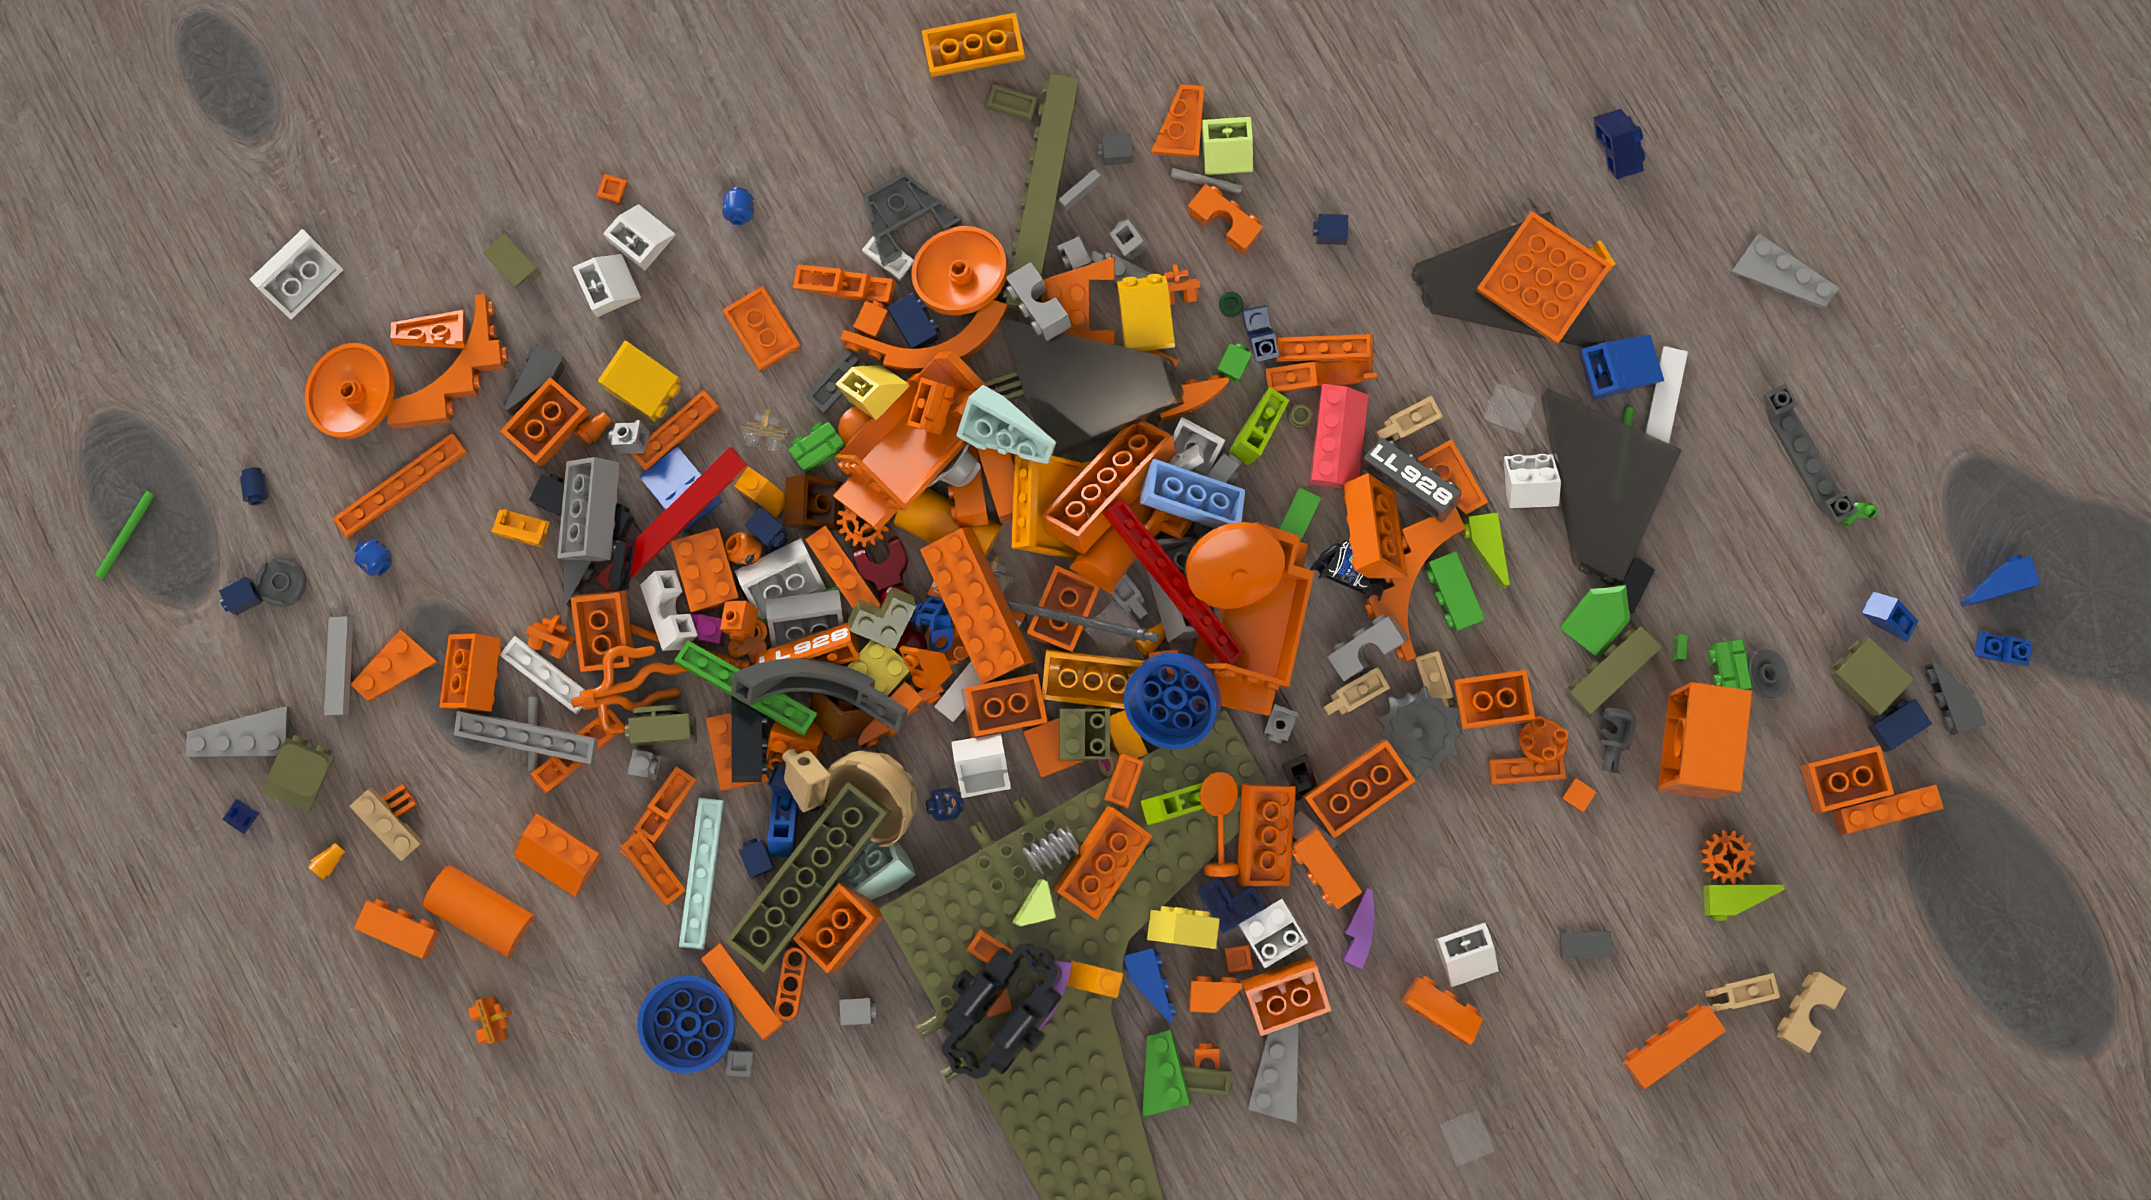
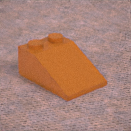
(1494, 700)

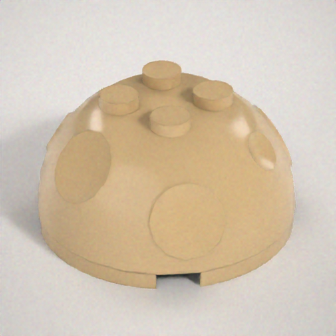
(885, 781)

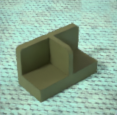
(510, 261)

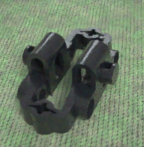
(1020, 1027)

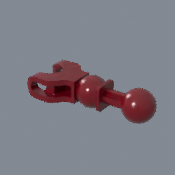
(890, 575)

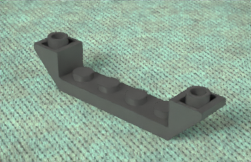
(1805, 457)

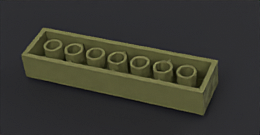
(808, 876)

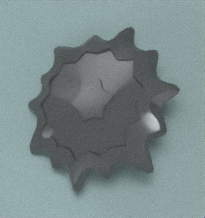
(1421, 730)

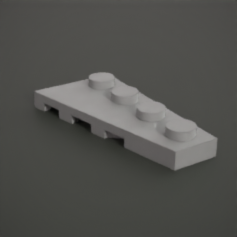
(1777, 269)
(244, 737)
(1277, 1076)

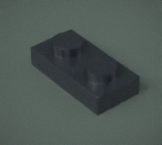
(622, 564)

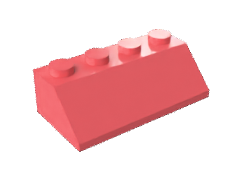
(1338, 436)

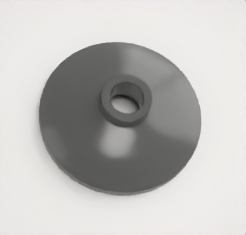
(1769, 673)

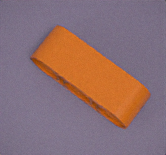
(783, 993)

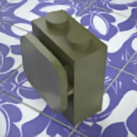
(1870, 677)
(660, 727)
(298, 773)

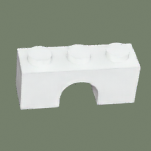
(660, 596)

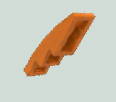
(843, 284)
(558, 769)
(664, 806)
(742, 991)

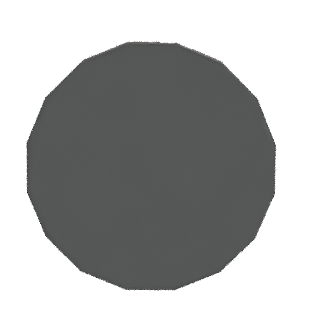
(281, 582)

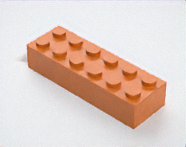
(1114, 474)
(976, 605)

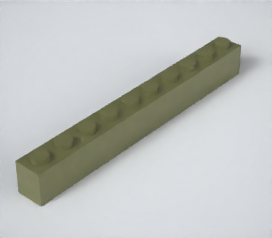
(1045, 177)

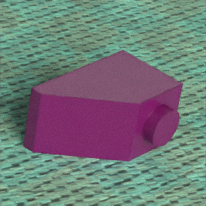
(708, 630)

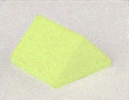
(1037, 906)

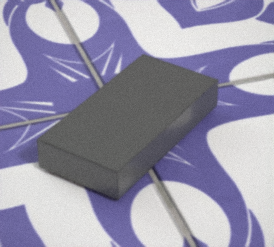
(1586, 944)

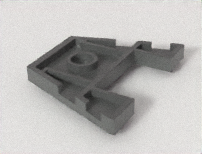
(896, 206)

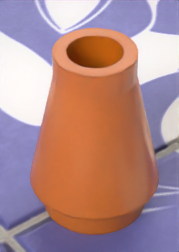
(592, 429)

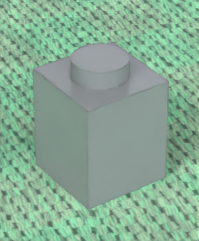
(857, 1011)

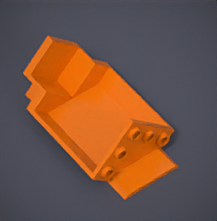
(898, 461)
(1266, 633)

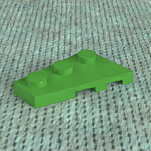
(1164, 1076)

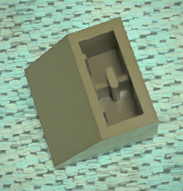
(1084, 734)

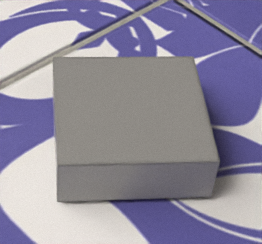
(739, 1063)

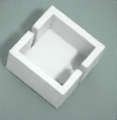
(981, 765)

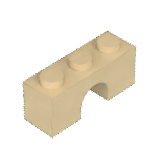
(381, 820)
(1796, 1028)

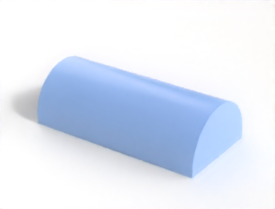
(1191, 495)

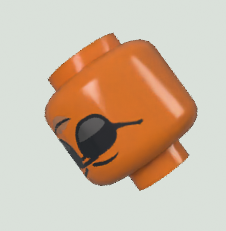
(743, 549)

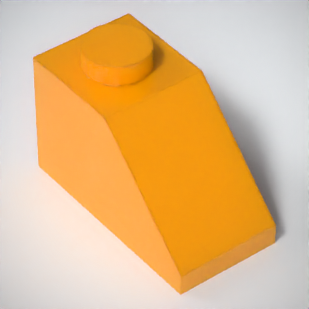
(761, 492)
(1094, 979)

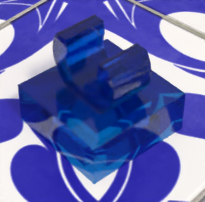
(240, 816)

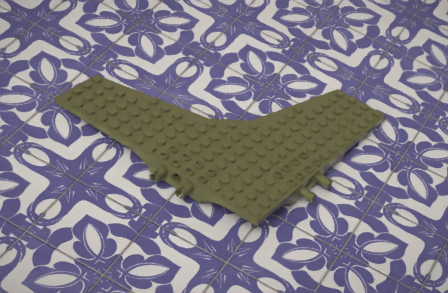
(1072, 1097)

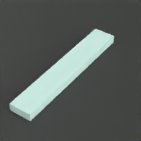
(701, 873)

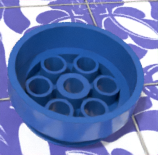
(1170, 728)
(654, 1033)

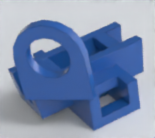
(937, 618)

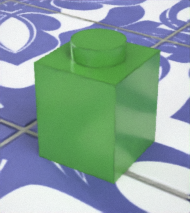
(1234, 362)

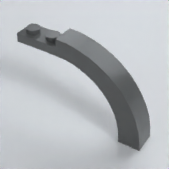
(819, 677)

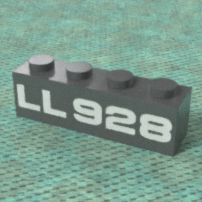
(1412, 479)

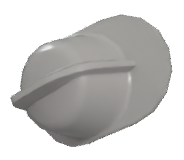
(960, 470)

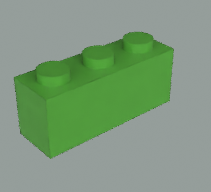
(1454, 592)

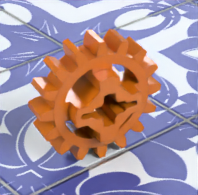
(859, 534)
(1725, 847)

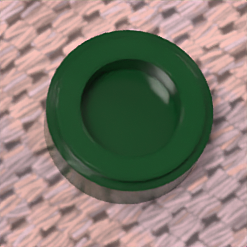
(1230, 304)

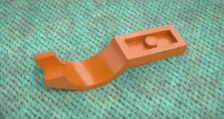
(1315, 374)

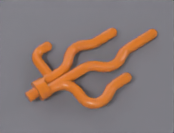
(608, 694)

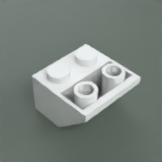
(639, 236)
(606, 283)
(1531, 481)
(1272, 933)
(1467, 954)

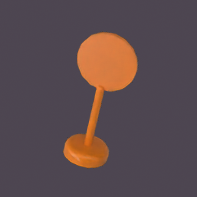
(1218, 798)

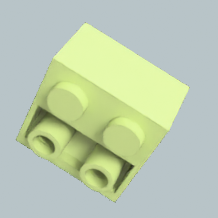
(1227, 145)

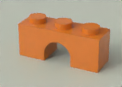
(1211, 204)

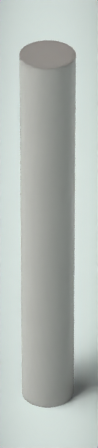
(1202, 180)
(533, 720)

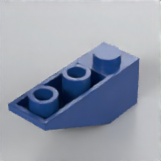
(1145, 975)

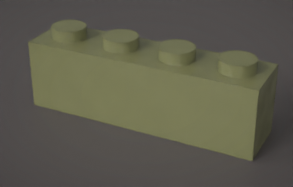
(1613, 670)

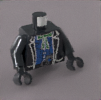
(1337, 566)

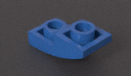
(2003, 649)

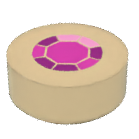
(1107, 766)

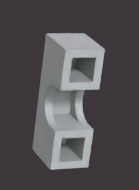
(1047, 317)
(1349, 657)

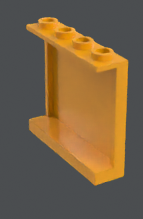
(1034, 491)

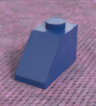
(1890, 615)

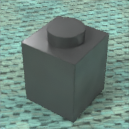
(1116, 149)

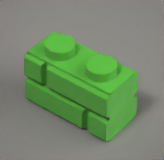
(816, 448)
(1730, 665)

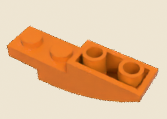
(1196, 396)
(877, 730)

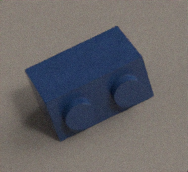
(913, 322)
(767, 530)
(1899, 725)

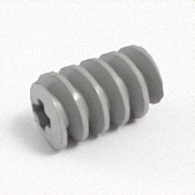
(1051, 851)

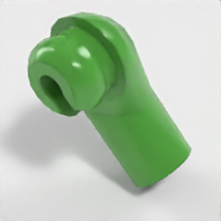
(1865, 509)

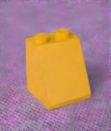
(1145, 313)
(640, 382)

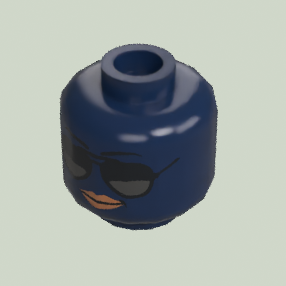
(944, 804)

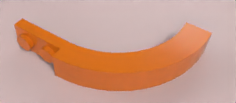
(911, 361)

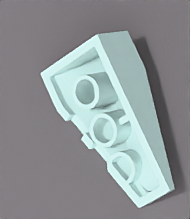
(999, 425)
(878, 870)

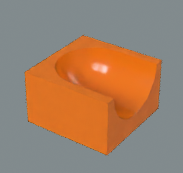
(1704, 741)

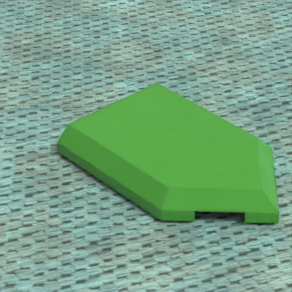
(1599, 618)

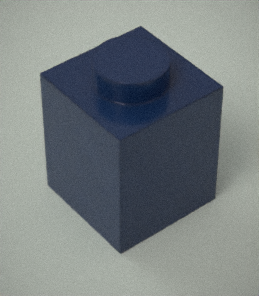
(1331, 229)
(240, 596)
(756, 858)

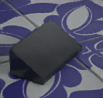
(1636, 581)

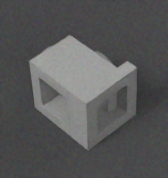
(1121, 235)
(1074, 254)
(629, 437)
(1225, 469)
(1280, 714)
(644, 765)

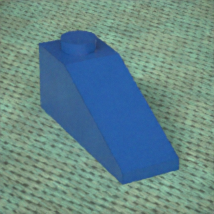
(2008, 578)
(782, 826)

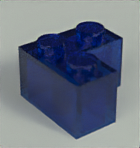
(1621, 143)
(1229, 910)

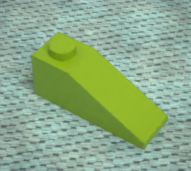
(1259, 427)
(1487, 543)
(1172, 804)
(1731, 900)

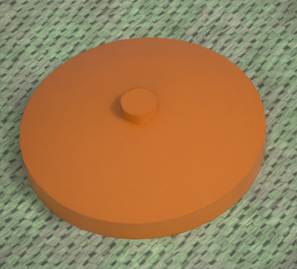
(959, 270)
(349, 391)
(1235, 565)

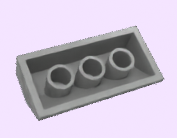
(588, 509)
(1173, 621)

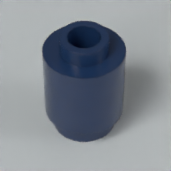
(253, 486)

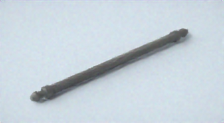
(1141, 634)

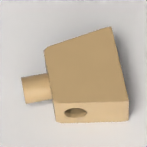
(805, 779)

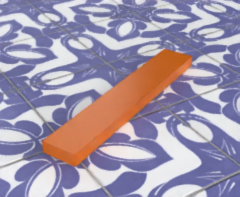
(400, 485)

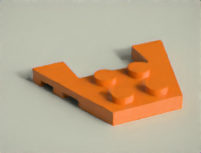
(1073, 294)

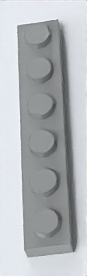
(526, 736)

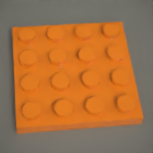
(1544, 277)

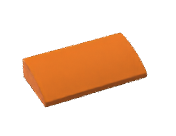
(1265, 835)
(1102, 862)

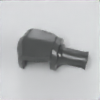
(1621, 738)

